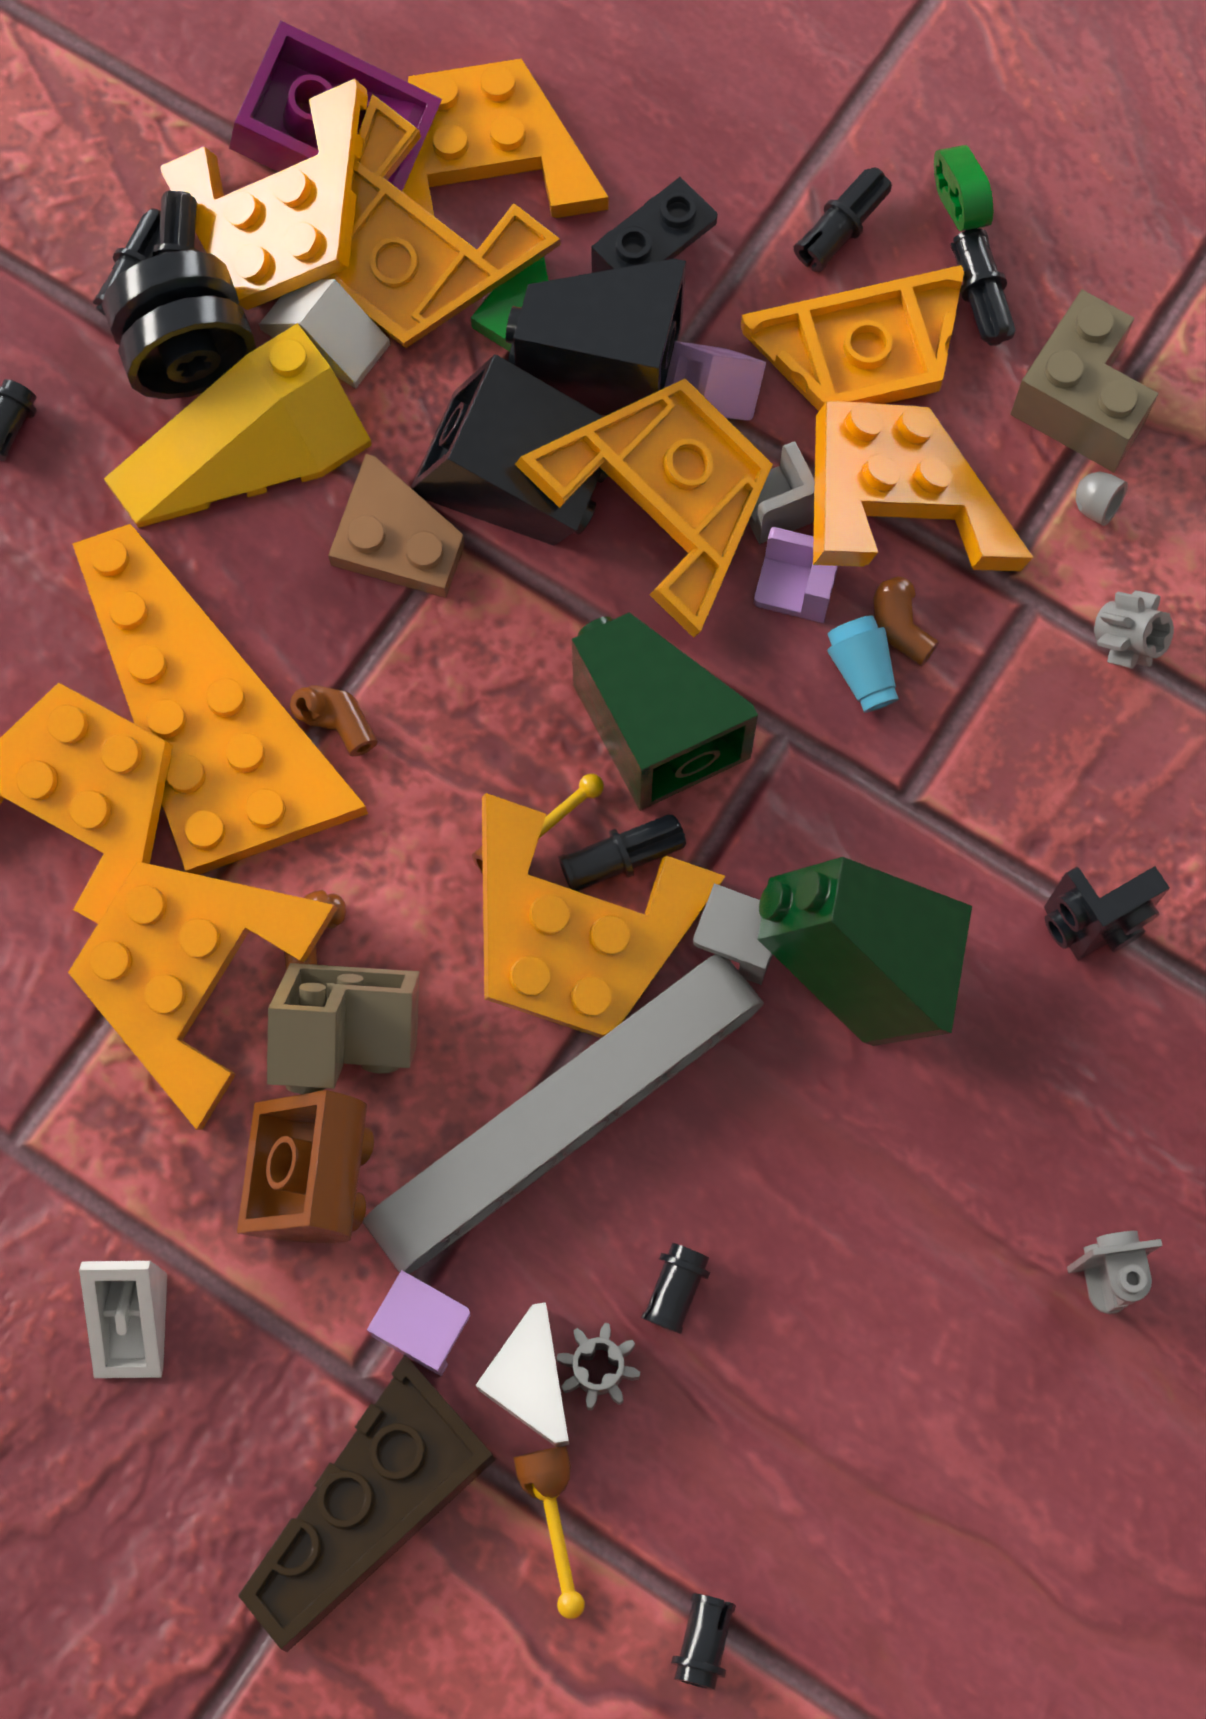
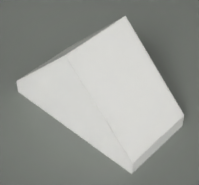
(334, 325)
(125, 1317)
(526, 1378)

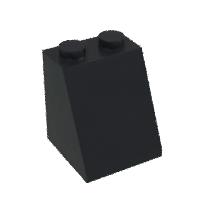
(601, 332)
(482, 436)

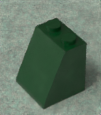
(658, 709)
(869, 947)

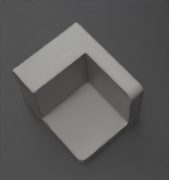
(785, 497)
(731, 931)

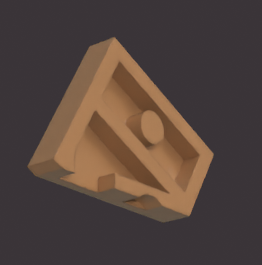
(395, 534)

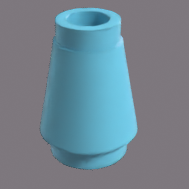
(864, 661)

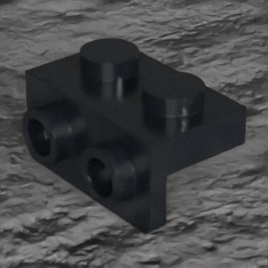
(656, 230)
(1087, 922)

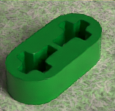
(963, 188)

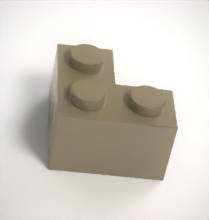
(1075, 390)
(339, 1018)

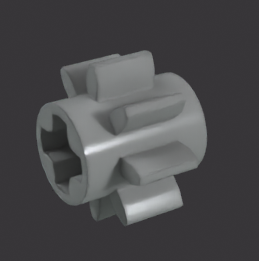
(1133, 629)
(587, 1351)

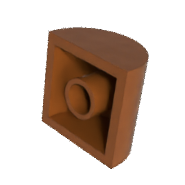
(305, 1168)

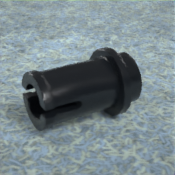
(15, 407)
(676, 1287)
(704, 1642)

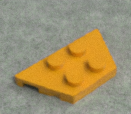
(864, 341)

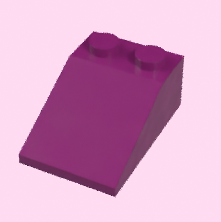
(276, 114)

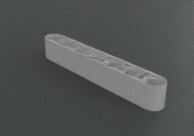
(561, 1114)

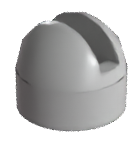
(1100, 496)

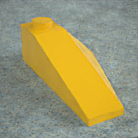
(254, 427)

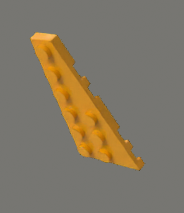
(238, 760)

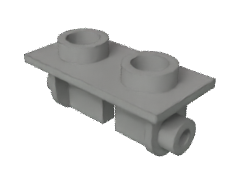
(1116, 1270)

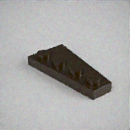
(381, 1490)

